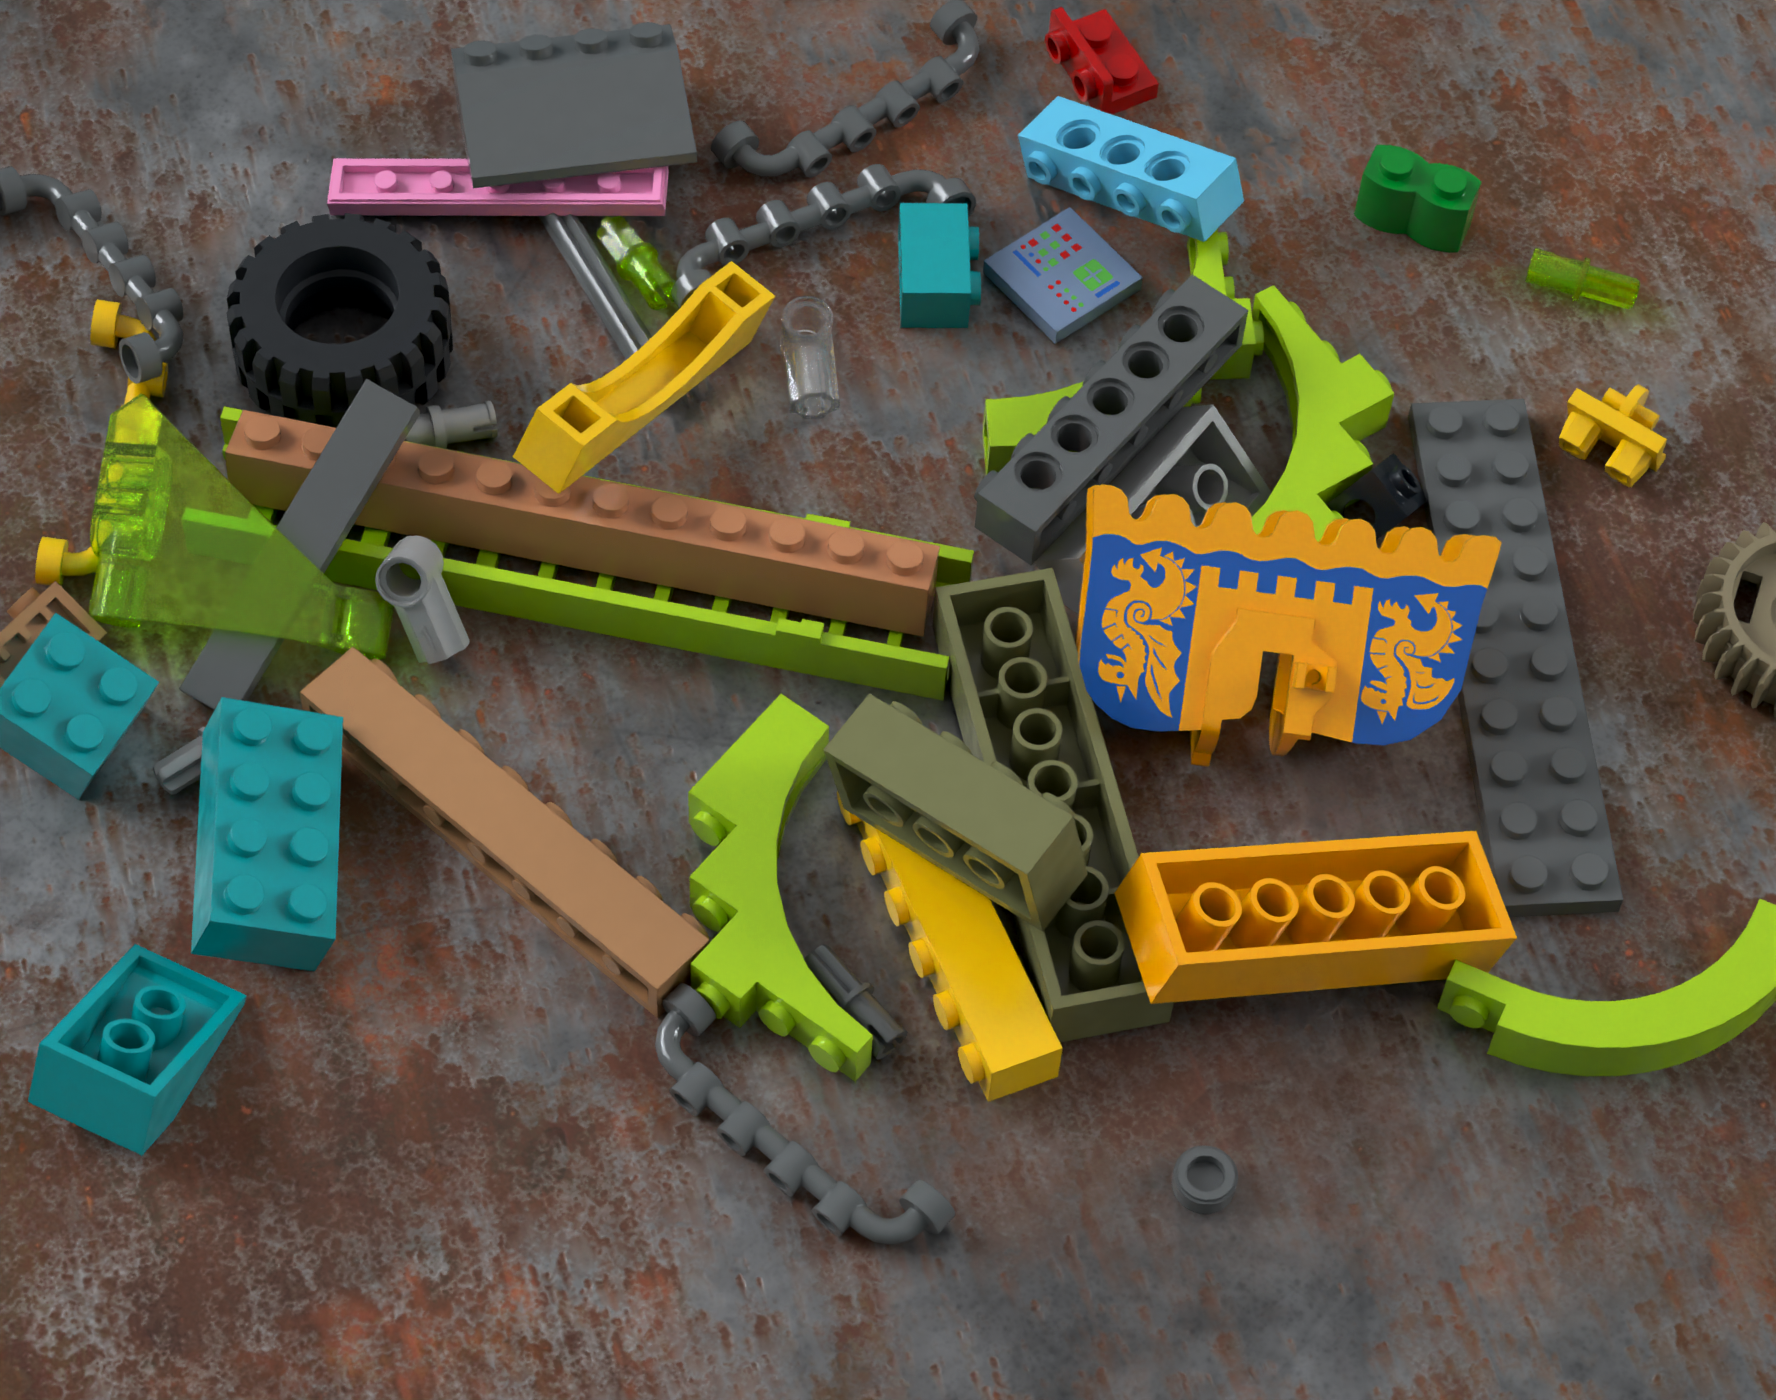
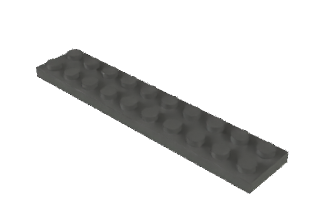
(1522, 680)

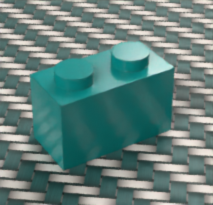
(935, 265)

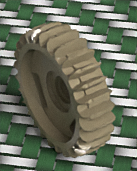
(1741, 648)

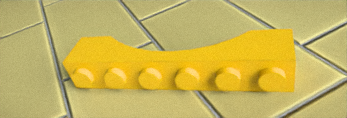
(595, 418)

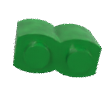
(1417, 198)

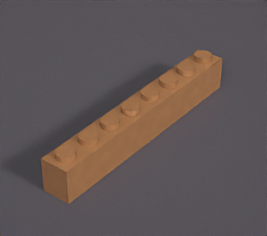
(508, 831)

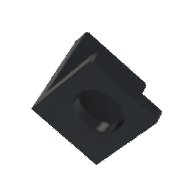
(1389, 490)

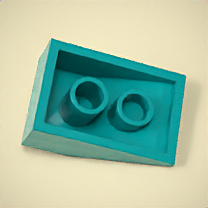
(133, 1048)

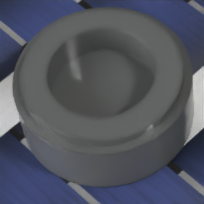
(1204, 1179)

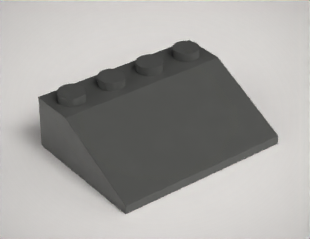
(572, 105)

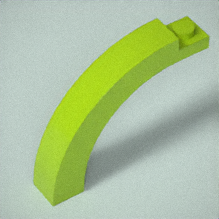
(1628, 1033)

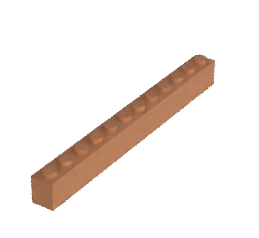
(610, 528)

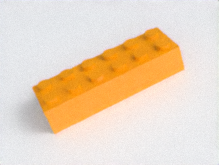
(1312, 915)

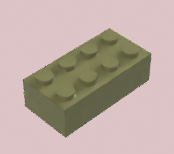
(957, 810)

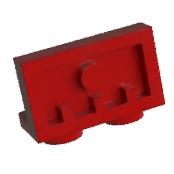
(1099, 61)

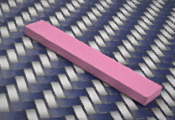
(446, 189)

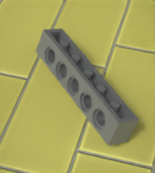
(1139, 387)

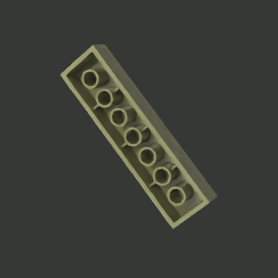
(1029, 709)

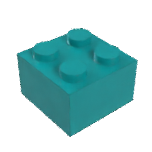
(70, 705)

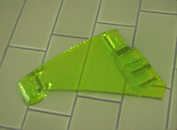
(197, 553)

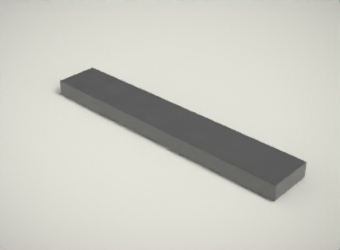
(317, 526)

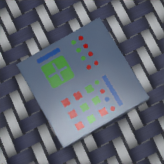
(1062, 275)

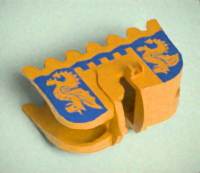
(1361, 631)

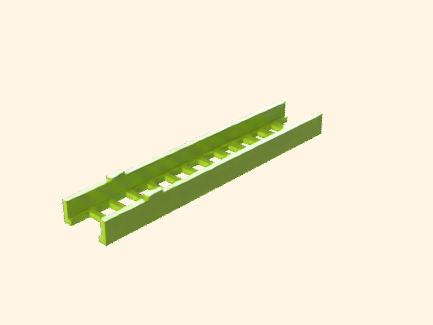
(657, 621)

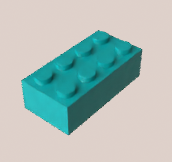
(268, 835)

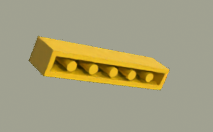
(971, 966)

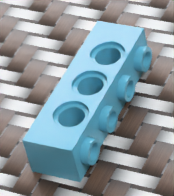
(1131, 168)

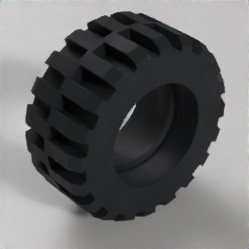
(328, 268)

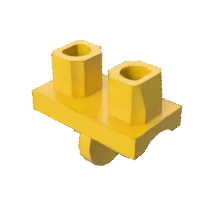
(1620, 423)

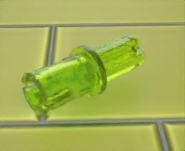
(636, 260)
(1582, 279)

